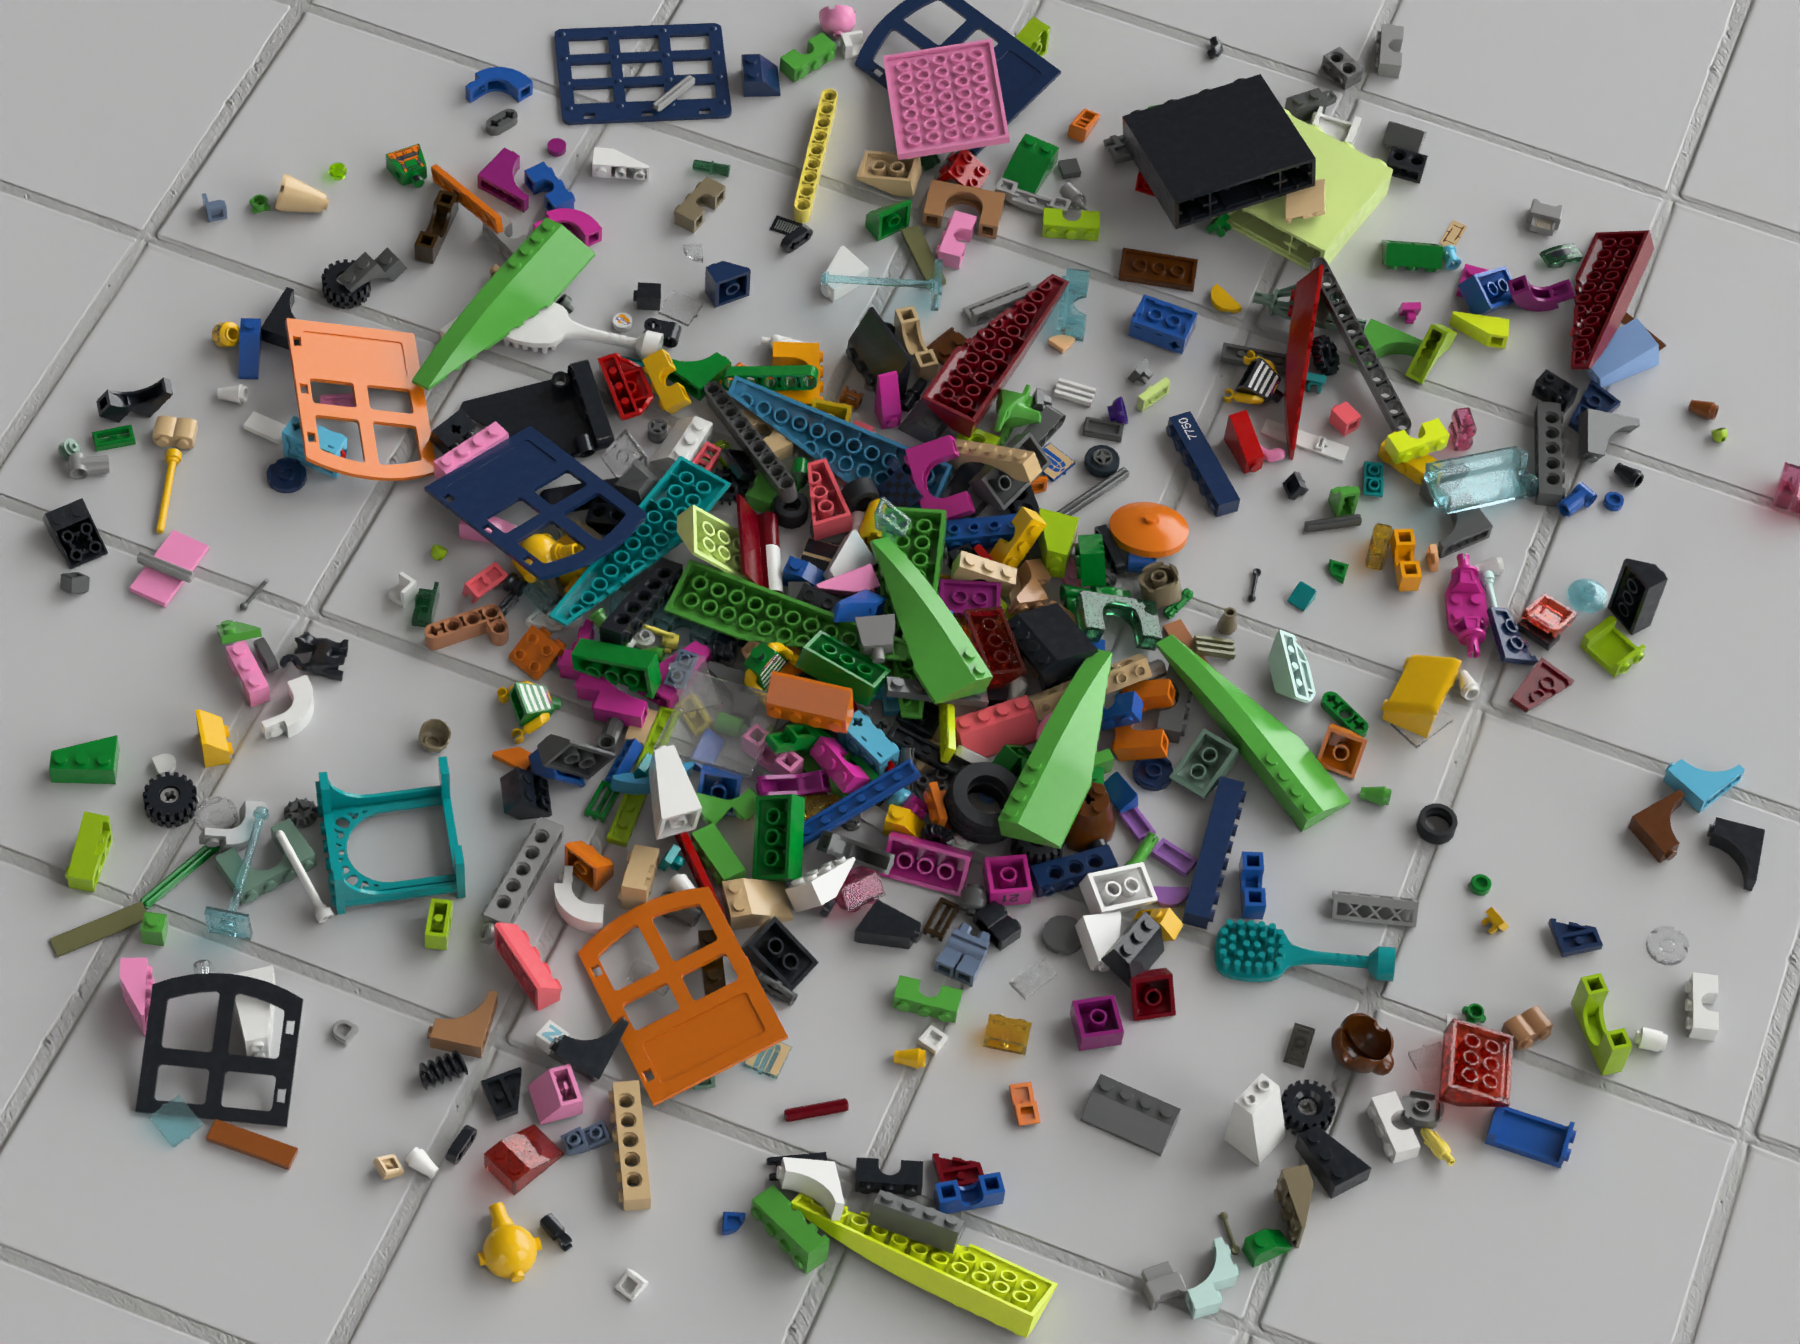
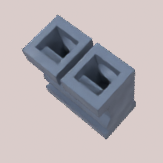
(963, 954)

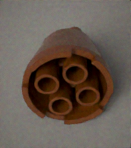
(1093, 820)

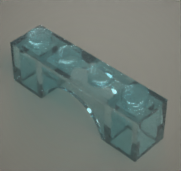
(1073, 320)

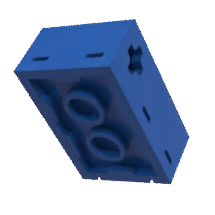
(1162, 324)

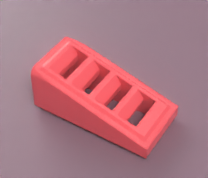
(702, 454)

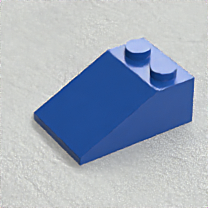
(1487, 291)

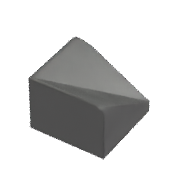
(74, 582)

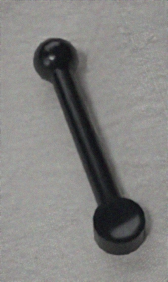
(1256, 573)

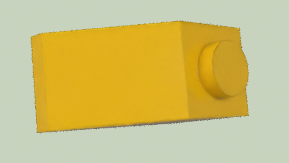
(902, 821)

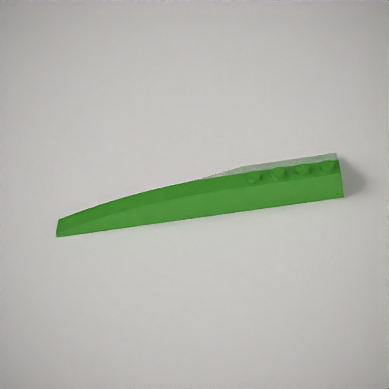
(1264, 742)
(1061, 761)

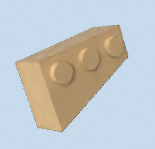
(638, 876)

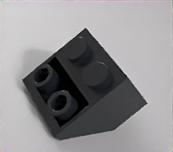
(525, 795)

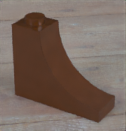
(1654, 828)

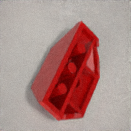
(625, 385)

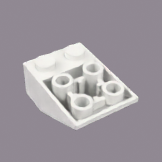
(819, 884)

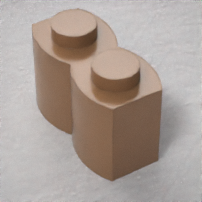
(1528, 1027)

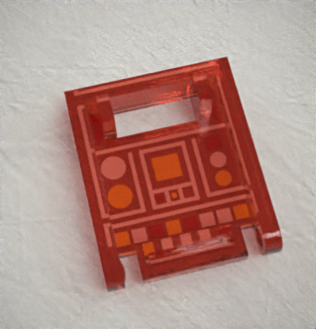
(1547, 619)

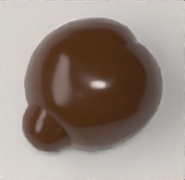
(1363, 1045)

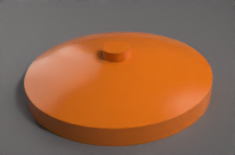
(1148, 529)

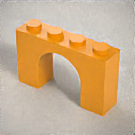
(800, 354)

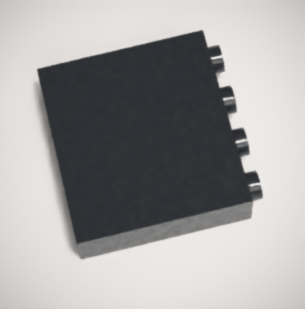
(1218, 151)

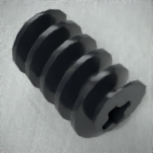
(442, 1068)

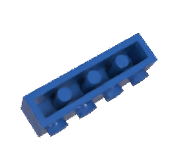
(979, 531)

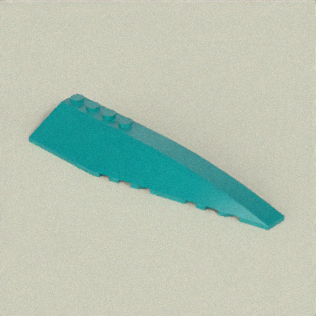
(676, 491)

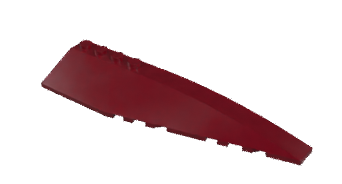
(986, 362)

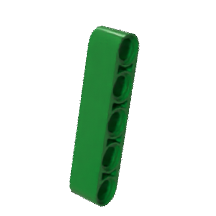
(779, 373)

